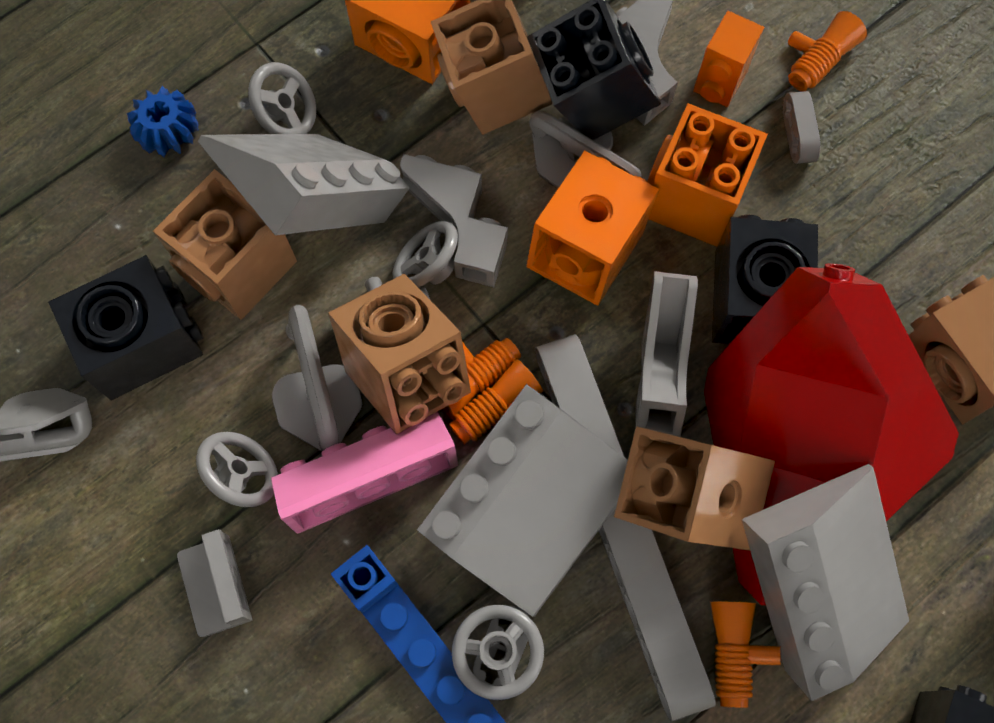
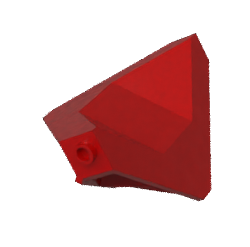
(825, 389)

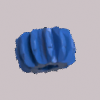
(163, 121)

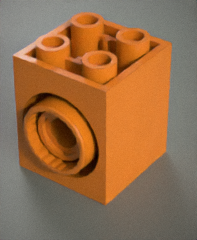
(401, 32)
(703, 173)
(590, 227)

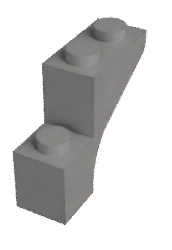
(649, 22)
(454, 197)
(665, 353)

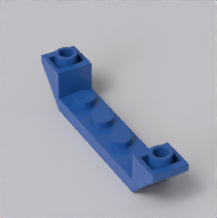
(411, 639)

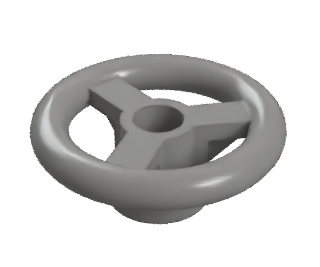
(279, 105)
(430, 261)
(234, 471)
(462, 646)

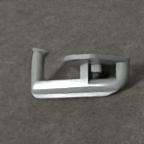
(561, 144)
(319, 400)
(33, 410)

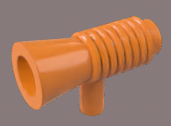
(823, 54)
(485, 370)
(492, 403)
(734, 654)

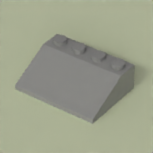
(307, 180)
(528, 501)
(828, 580)

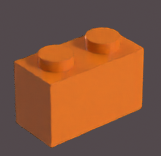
(727, 58)

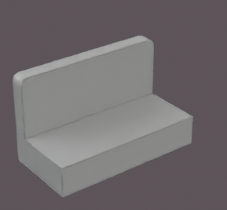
(214, 584)

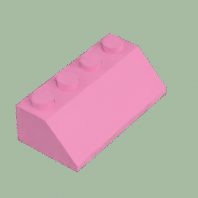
(361, 472)

